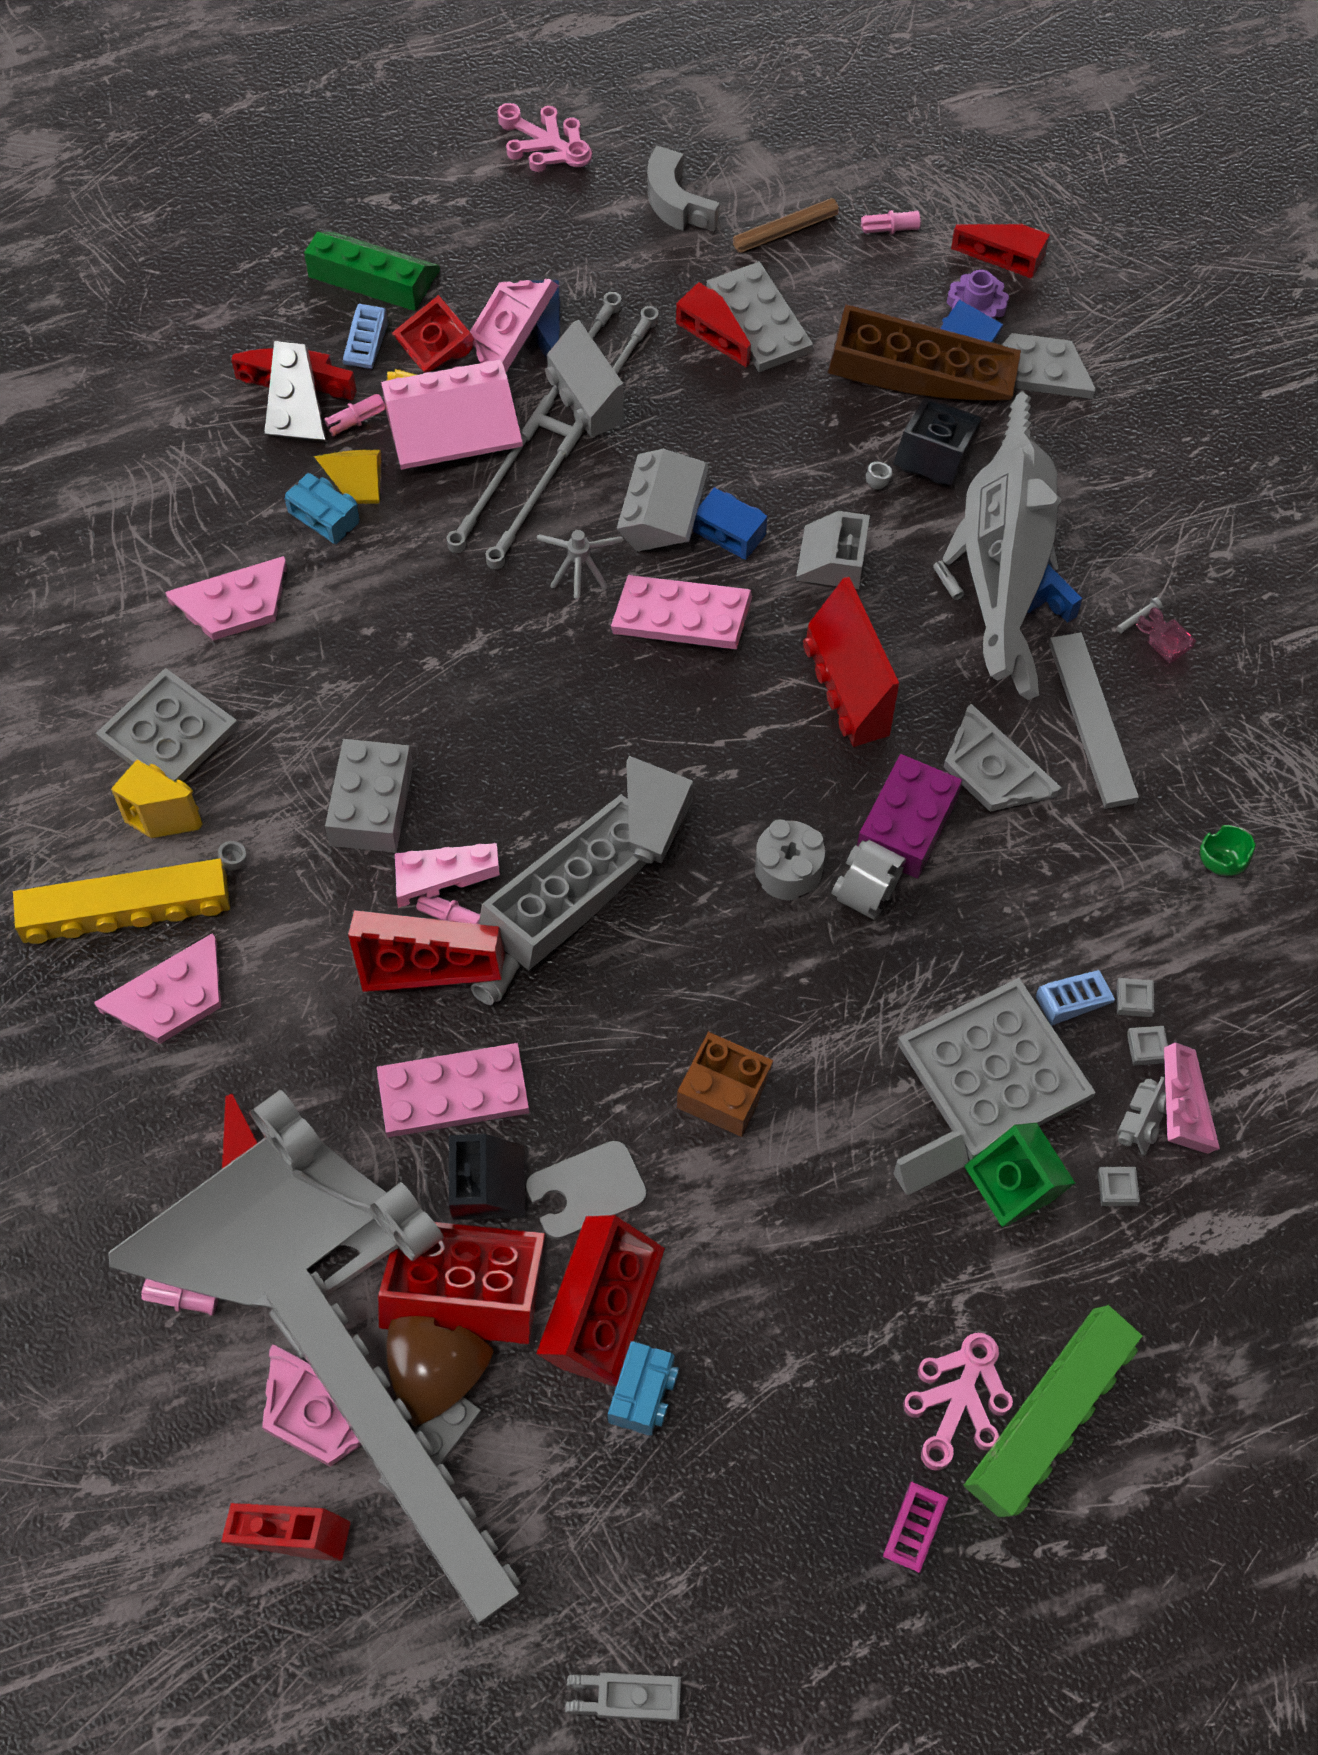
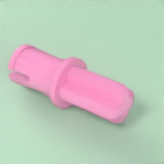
(891, 222)
(355, 414)
(446, 910)
(178, 1298)

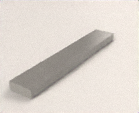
(1093, 721)

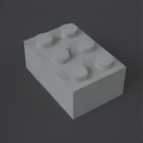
(369, 795)

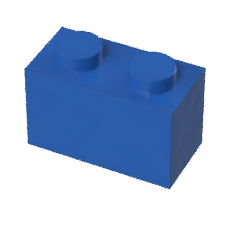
(730, 523)

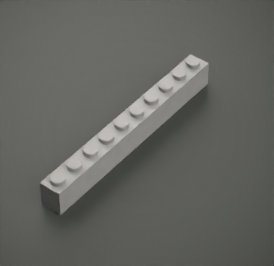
(392, 1445)

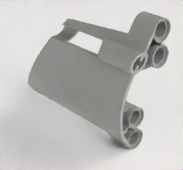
(271, 1215)

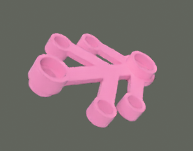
(574, 153)
(962, 1394)

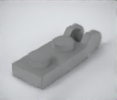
(628, 1696)

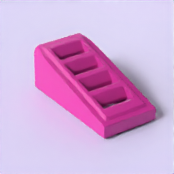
(915, 1490)

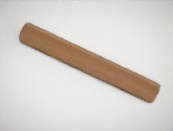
(785, 225)

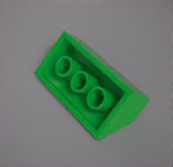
(369, 269)

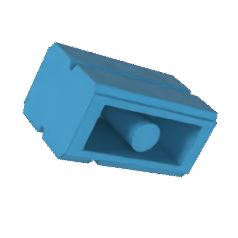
(322, 507)
(642, 1388)

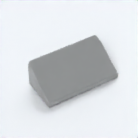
(931, 1162)

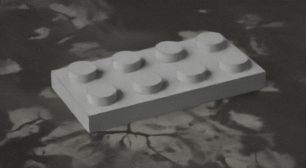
(762, 316)

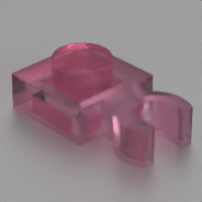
(1166, 638)

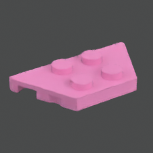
(510, 319)
(233, 600)
(169, 994)
(303, 1412)

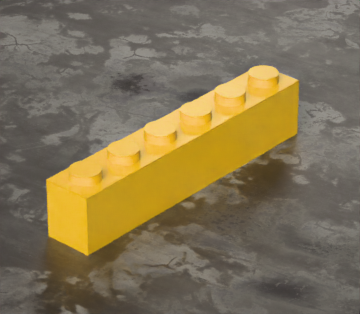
(121, 901)

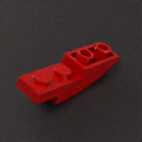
(256, 365)

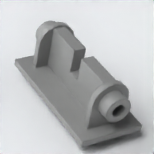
(1144, 1127)

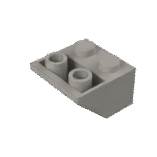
(833, 549)

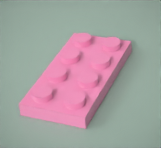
(681, 611)
(452, 1090)

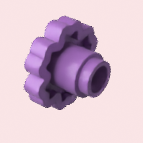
(981, 292)

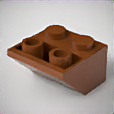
(724, 1084)

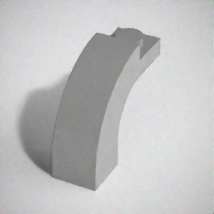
(670, 200)

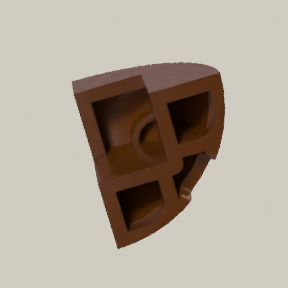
(433, 1365)

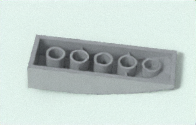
(564, 886)

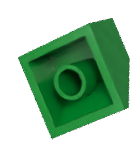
(1019, 1173)

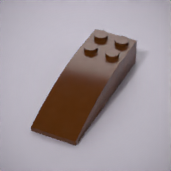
(921, 358)

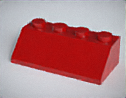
(601, 1299)

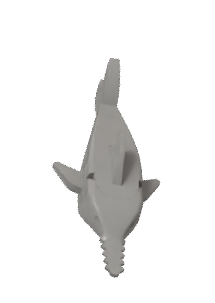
(1009, 544)

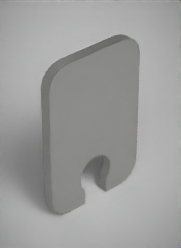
(593, 1184)

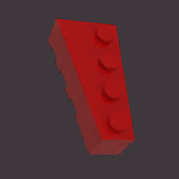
(422, 951)

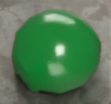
(1227, 851)

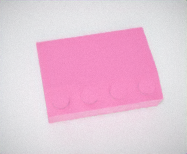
(451, 414)

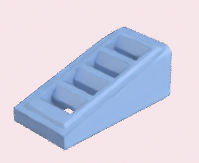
(366, 318)
(1057, 1013)

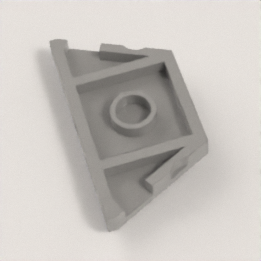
(1050, 366)
(995, 767)

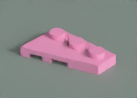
(438, 868)
(1186, 1101)

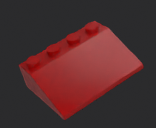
(852, 666)
(468, 1280)

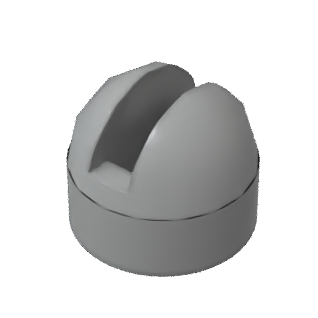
(878, 475)
(237, 852)

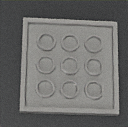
(995, 1066)

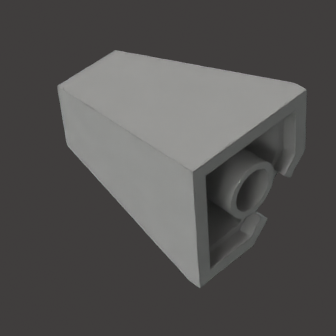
(655, 808)

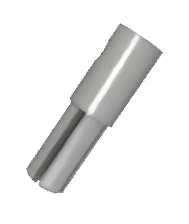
(948, 580)

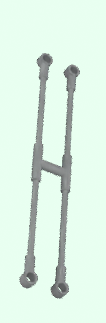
(537, 419)

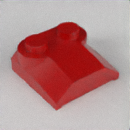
(434, 336)

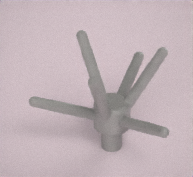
(579, 552)

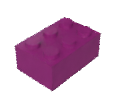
(911, 812)

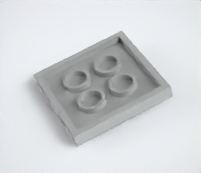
(168, 727)

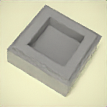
(1135, 997)
(1147, 1044)
(1118, 1186)

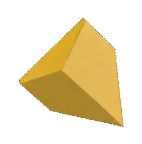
(355, 473)

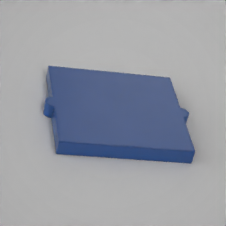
(971, 322)

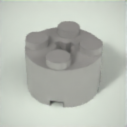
(789, 859)
(870, 878)

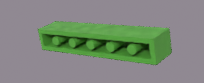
(1053, 1412)

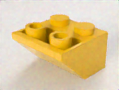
(155, 802)

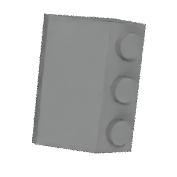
(586, 381)
(662, 499)

